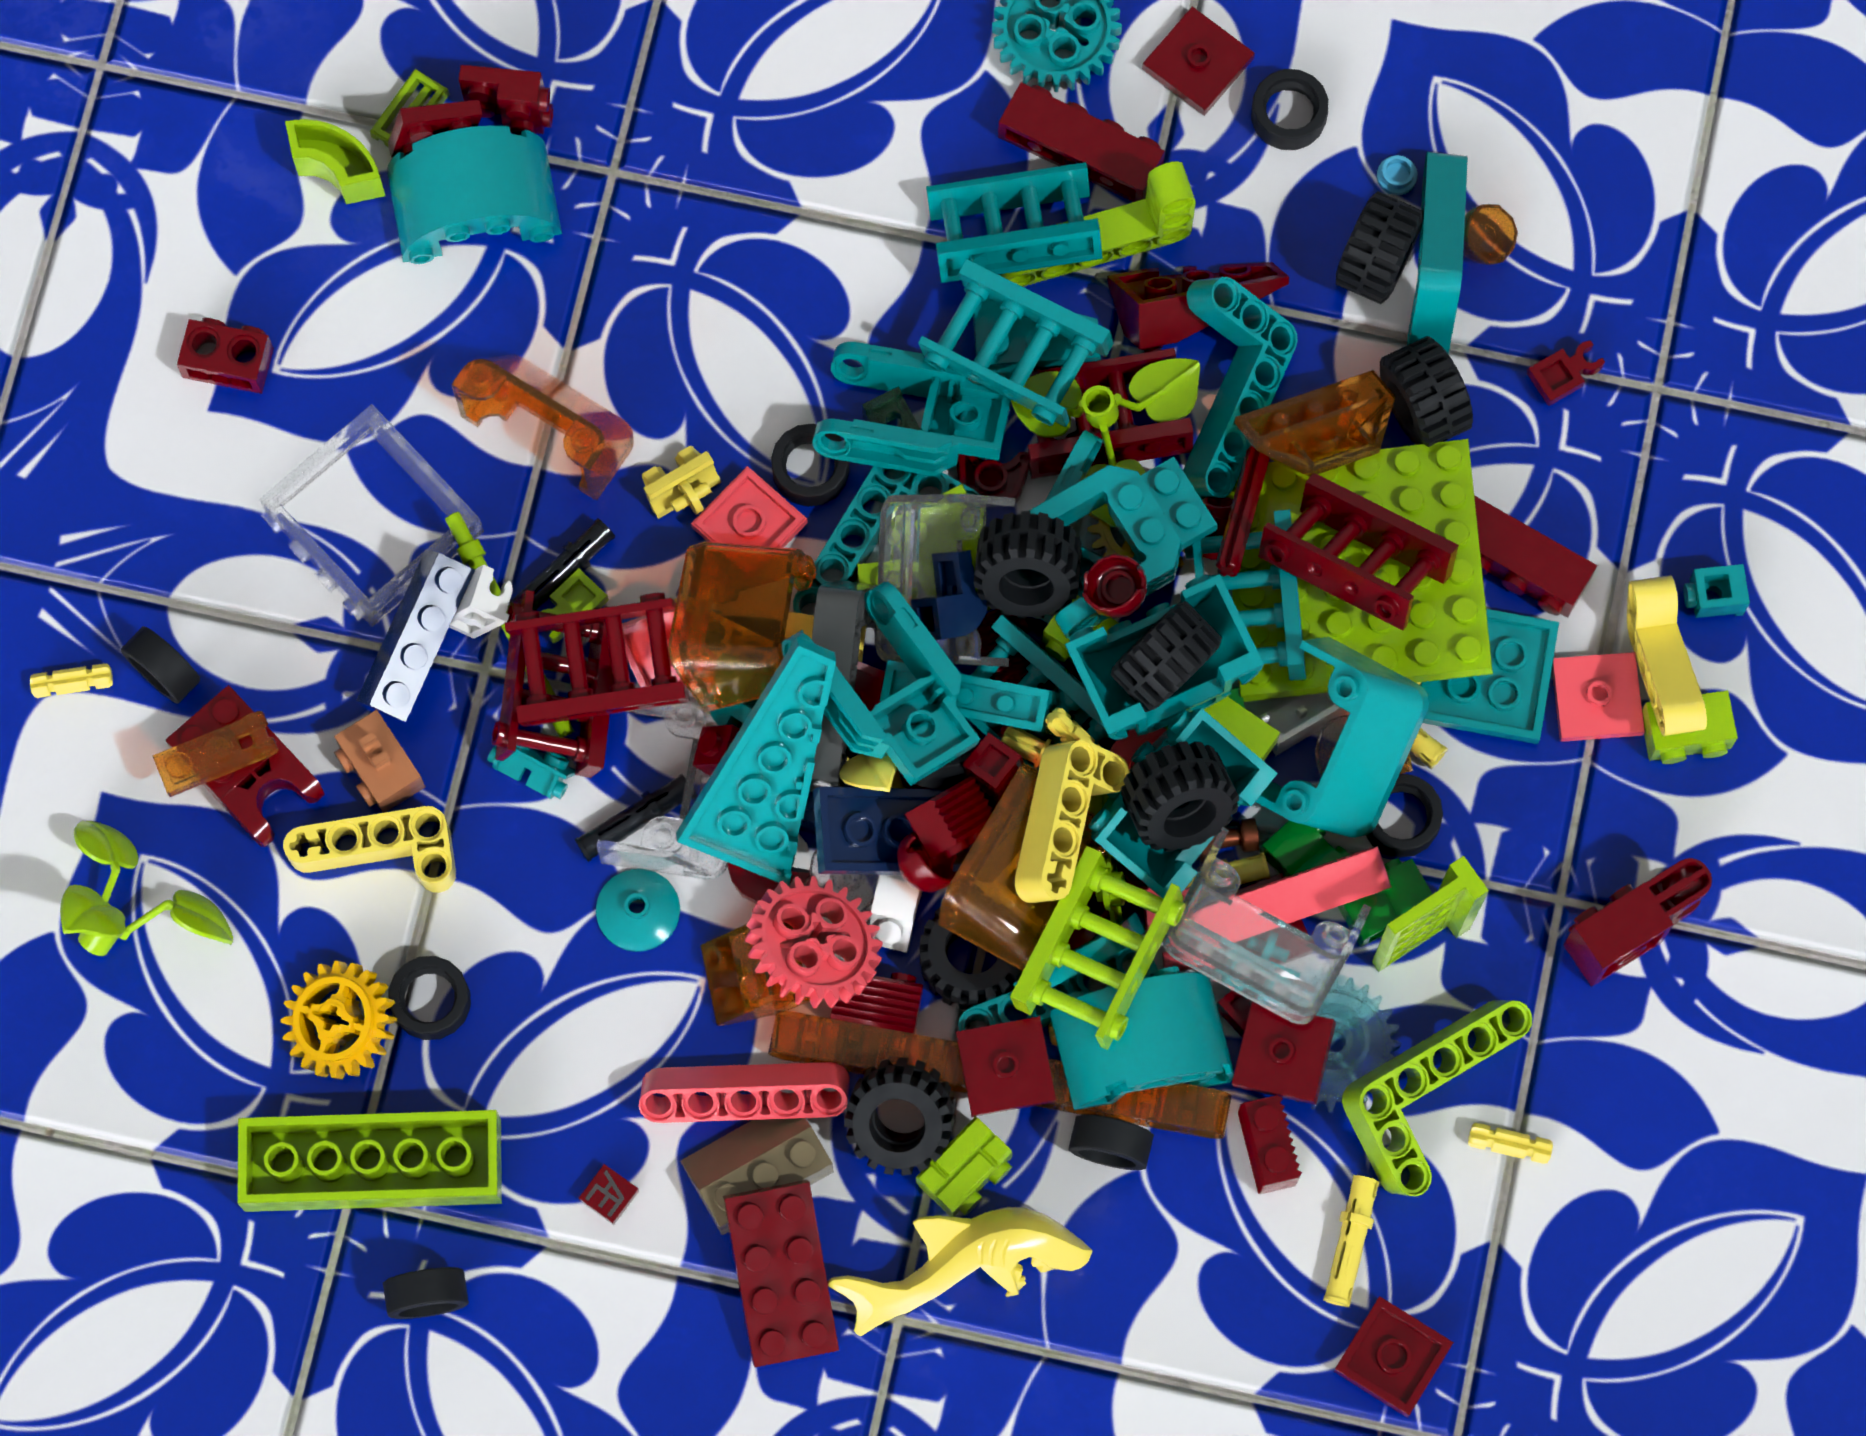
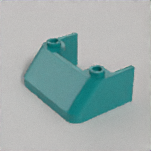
(1369, 752)

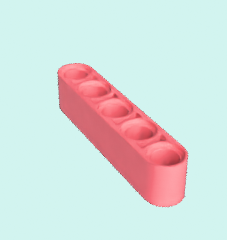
(1322, 886)
(761, 1080)

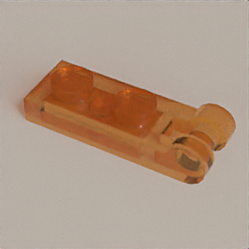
(214, 754)

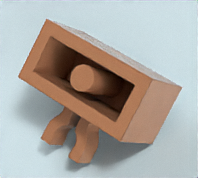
(378, 761)

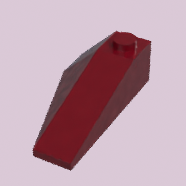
(1155, 306)

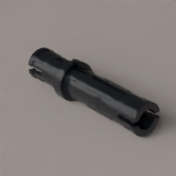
(596, 536)
(634, 817)

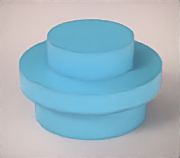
(1397, 175)

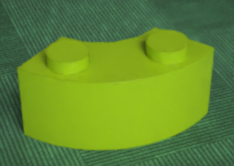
(334, 156)

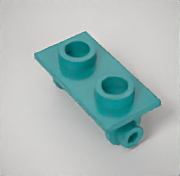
(547, 769)

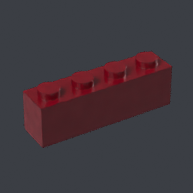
(1071, 136)
(1530, 561)

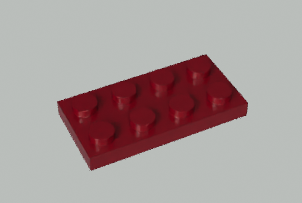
(781, 1273)

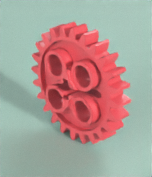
(813, 942)

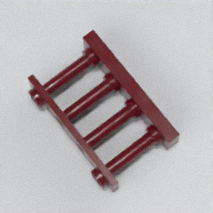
(1129, 441)
(1372, 525)
(581, 700)
(590, 745)

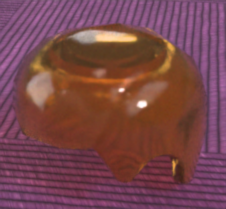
(1489, 234)

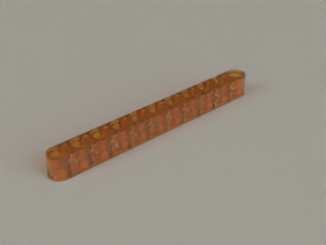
(859, 1046)

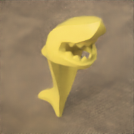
(958, 1248)

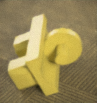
(683, 485)

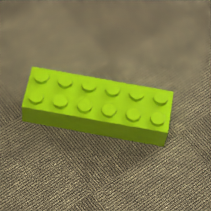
(369, 1160)

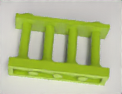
(1073, 913)

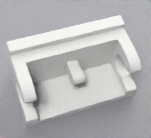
(479, 608)
(1300, 718)

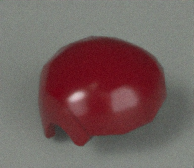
(1115, 586)
(919, 870)

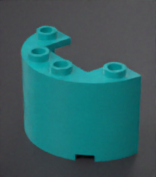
(469, 186)
(1235, 659)
(1114, 828)
(1168, 1041)

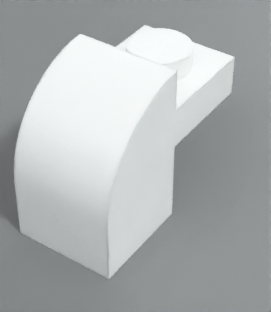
(894, 911)

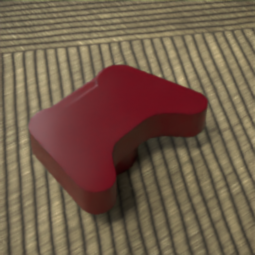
(993, 477)

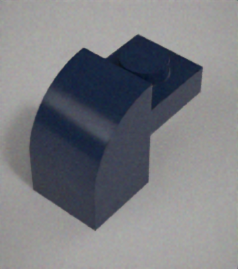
(956, 606)

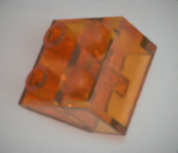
(734, 985)

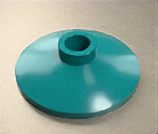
(638, 930)

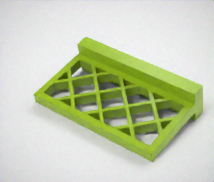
(1451, 906)

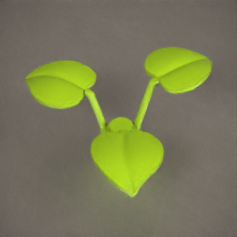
(1162, 388)
(102, 924)

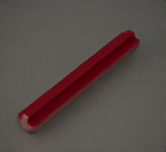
(1242, 513)

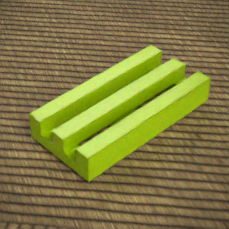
(441, 94)

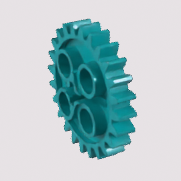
(1037, 55)

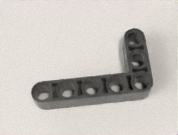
(837, 627)

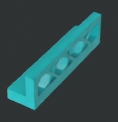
(986, 698)

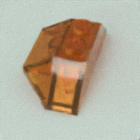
(1323, 425)

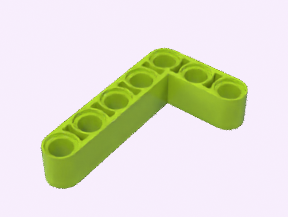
(1134, 227)
(1422, 1079)

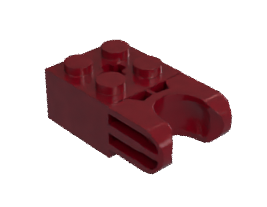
(247, 788)
(1635, 919)

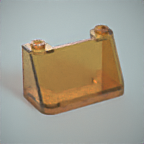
(593, 435)
(734, 618)
(983, 896)

